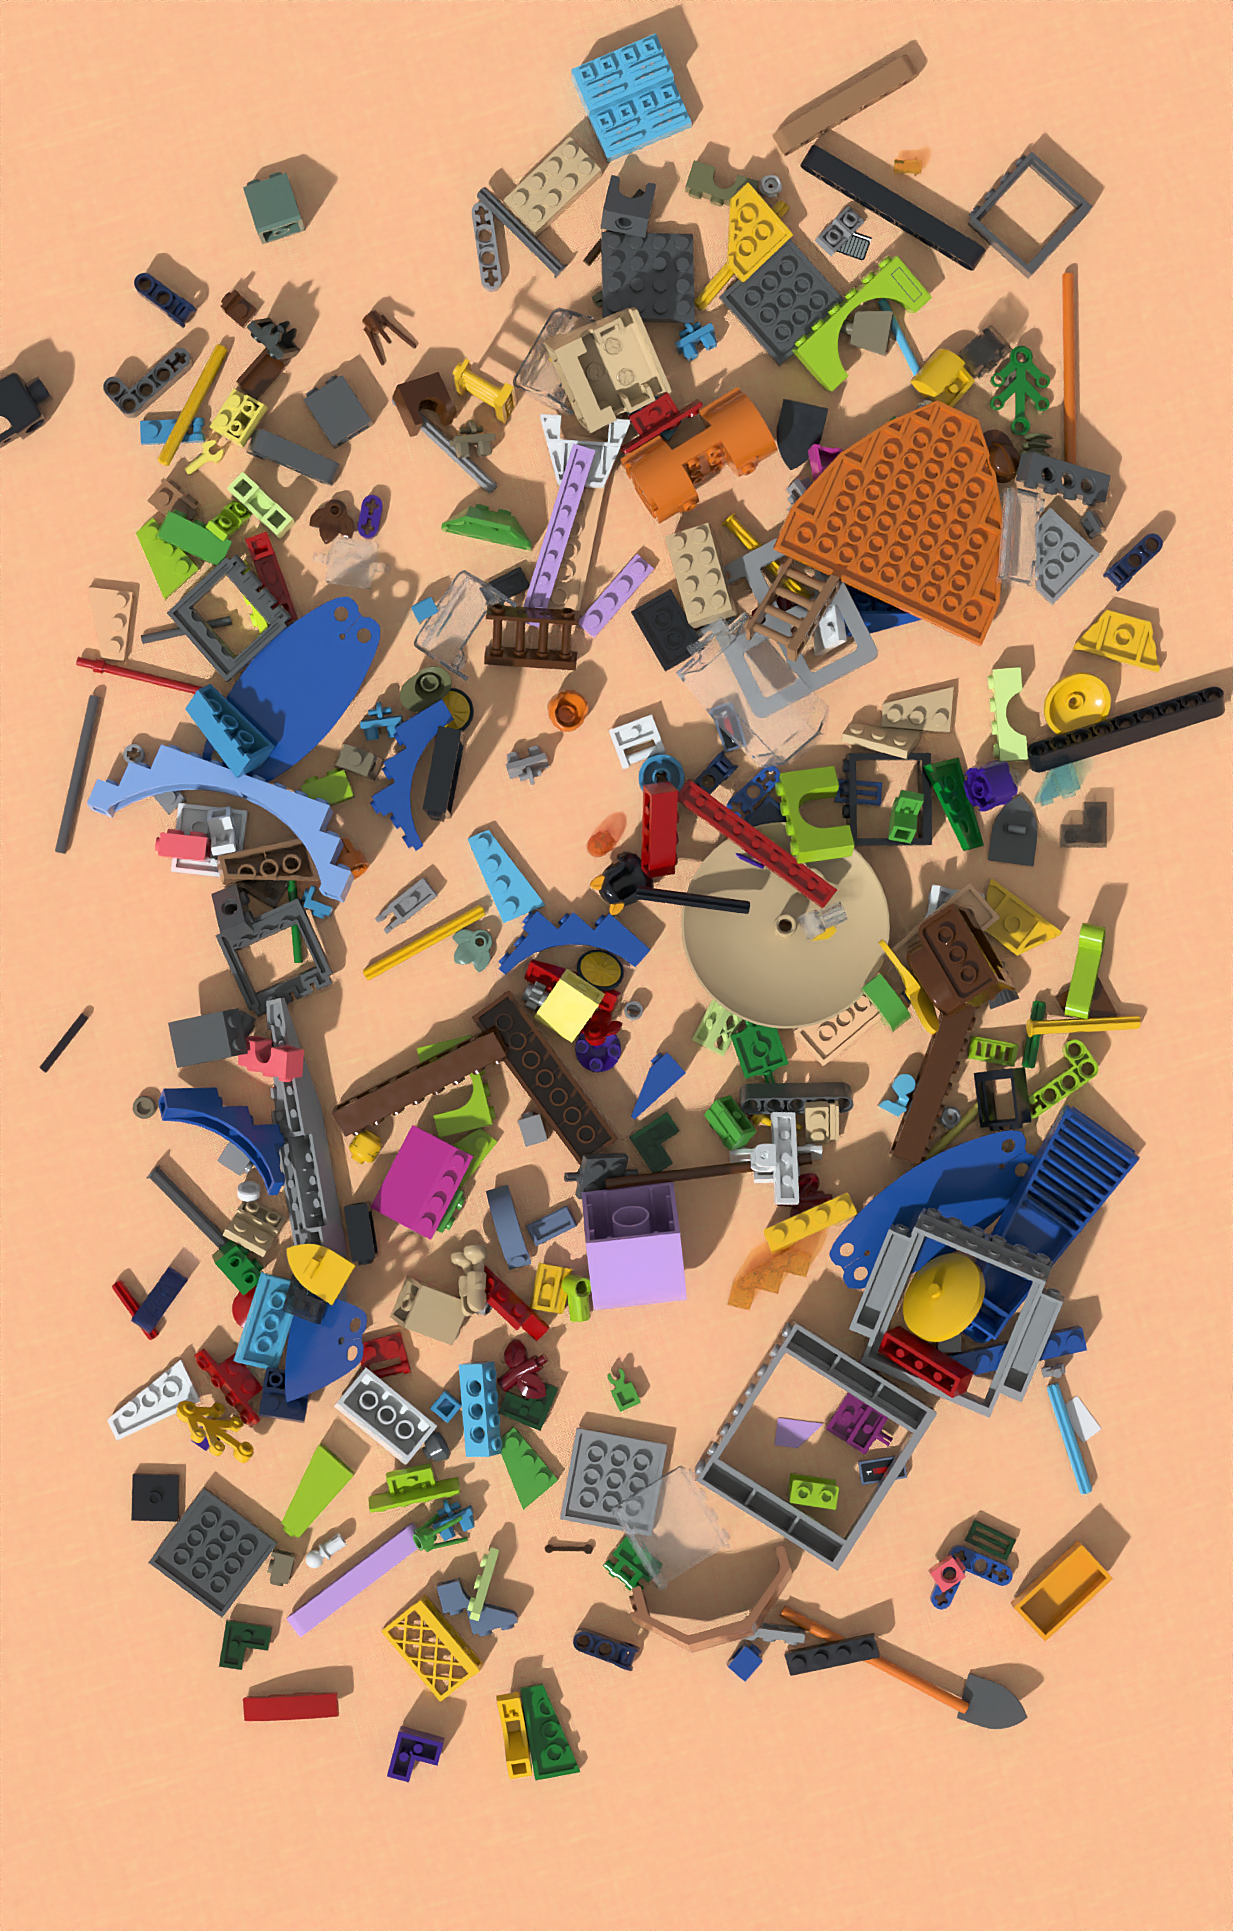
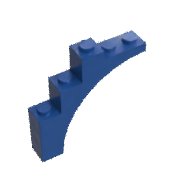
(395, 797)
(574, 931)
(206, 1109)

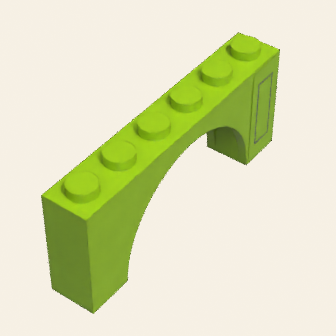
(820, 346)

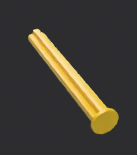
(752, 544)
(1082, 1025)

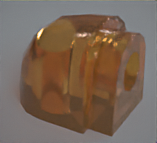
(600, 844)

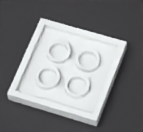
(194, 818)

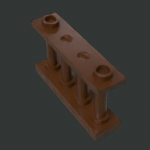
(526, 657)

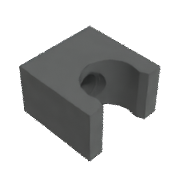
(625, 213)

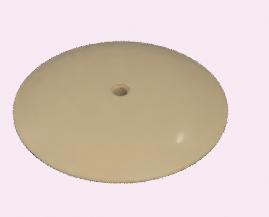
(777, 974)

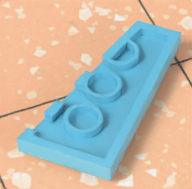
(505, 882)

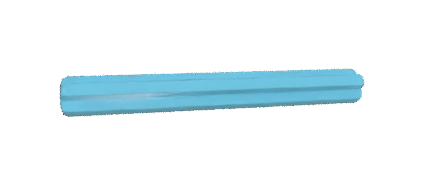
(1069, 1438)

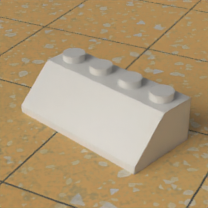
(385, 1416)

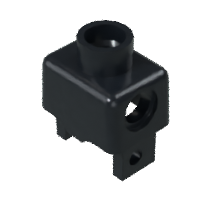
(22, 406)

